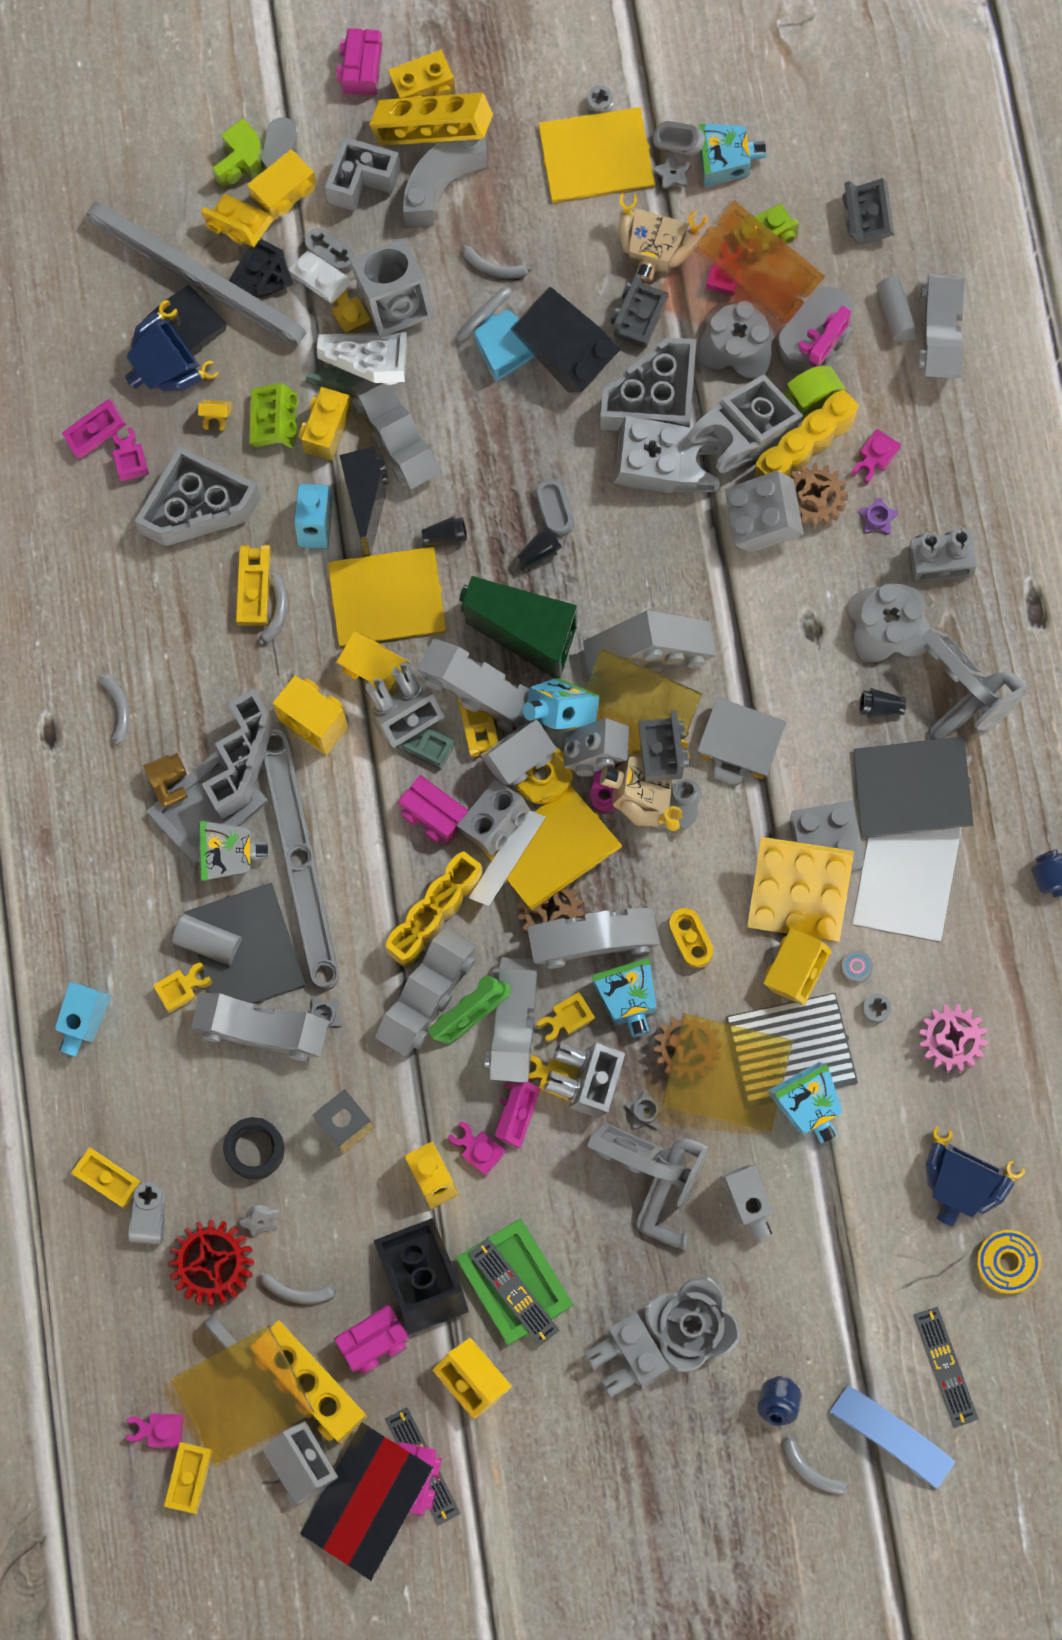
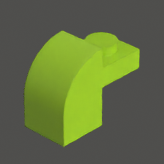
(245, 154)
(813, 388)

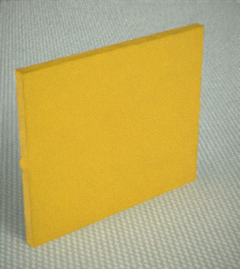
(596, 154)
(387, 596)
(561, 850)

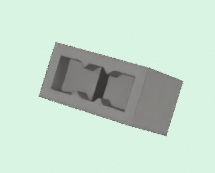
(488, 813)

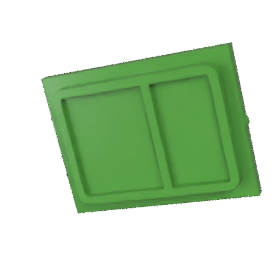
(532, 1268)

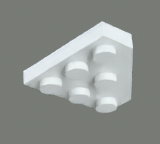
(366, 355)

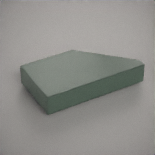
(334, 379)
(429, 747)

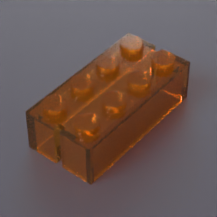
(758, 262)

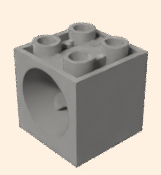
(392, 287)

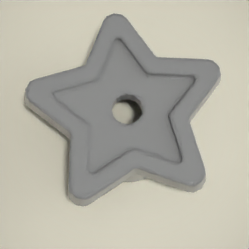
(676, 179)
(329, 1008)
(640, 1117)
(259, 1219)

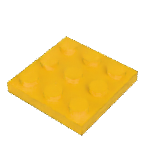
(800, 888)

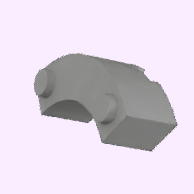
(434, 172)
(942, 337)
(598, 934)
(513, 1026)
(276, 1030)

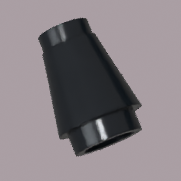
(447, 532)
(539, 549)
(881, 704)

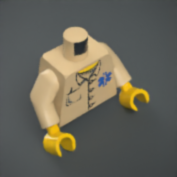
(655, 240)
(640, 800)

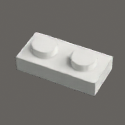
(319, 276)

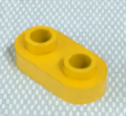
(692, 938)

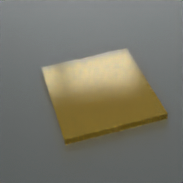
(638, 694)
(726, 1072)
(242, 1395)

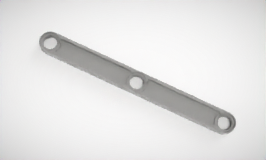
(196, 274)
(303, 878)

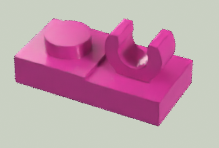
(834, 328)
(94, 428)
(517, 1113)

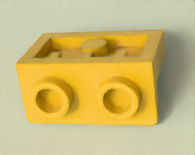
(237, 220)

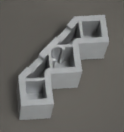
(395, 432)
(474, 683)
(243, 755)
(426, 992)

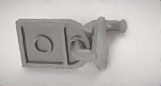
(982, 689)
(654, 1160)

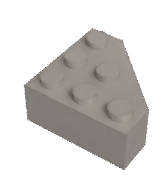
(653, 387)
(195, 500)
(655, 642)

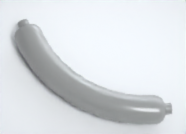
(492, 269)
(483, 313)
(280, 610)
(121, 705)
(295, 1296)
(808, 1473)

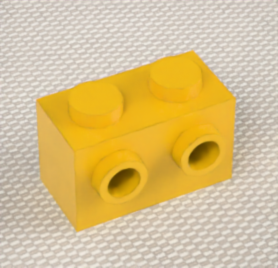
(422, 77)
(282, 185)
(326, 423)
(370, 661)
(797, 966)
(472, 1378)

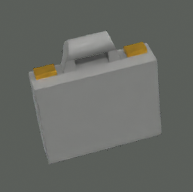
(741, 740)

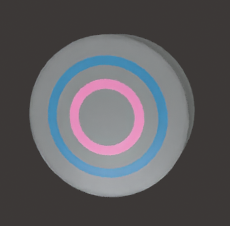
(856, 967)

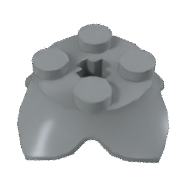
(747, 355)
(877, 638)
(700, 1300)

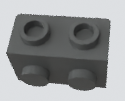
(868, 211)
(639, 312)
(662, 748)

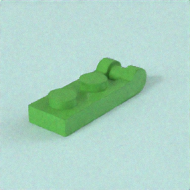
(470, 1010)

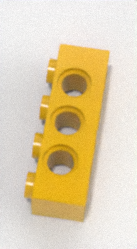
(431, 119)
(348, 1413)

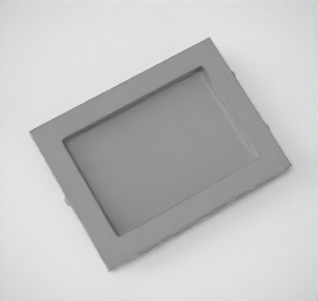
(182, 818)

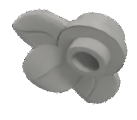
(687, 805)

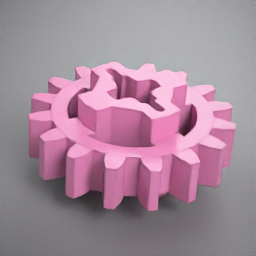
(965, 1035)

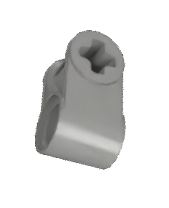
(147, 1220)

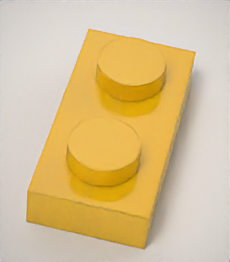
(106, 1177)
(188, 1478)

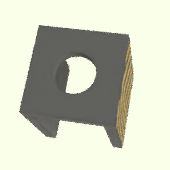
(351, 1134)

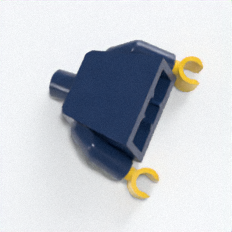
(162, 357)
(965, 1181)

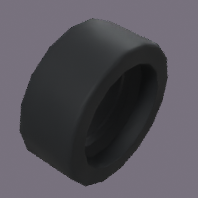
(239, 1129)

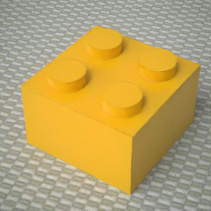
(311, 714)

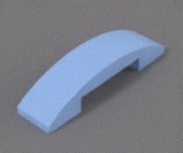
(893, 1436)

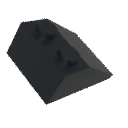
(564, 340)
(365, 482)
(421, 1276)

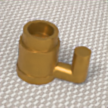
(163, 773)

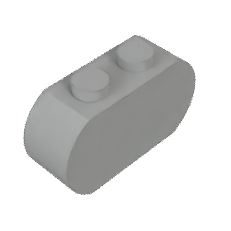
(812, 316)

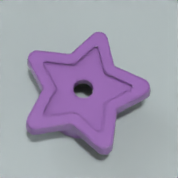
(881, 509)

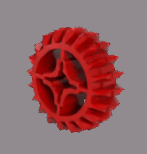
(196, 1267)

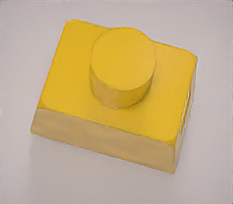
(431, 1175)

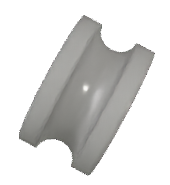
(594, 94)
(869, 1002)

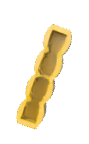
(811, 437)
(428, 915)

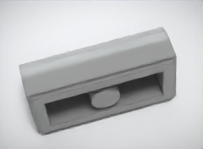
(896, 309)
(206, 940)

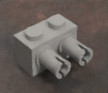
(942, 556)
(406, 711)
(596, 1081)
(642, 1357)

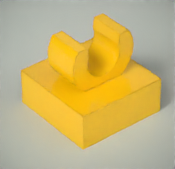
(215, 409)

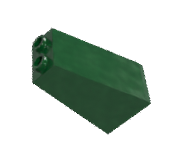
(522, 622)

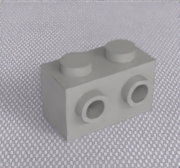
(596, 746)
(519, 752)
(300, 1463)

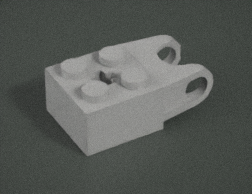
(747, 423)
(672, 460)

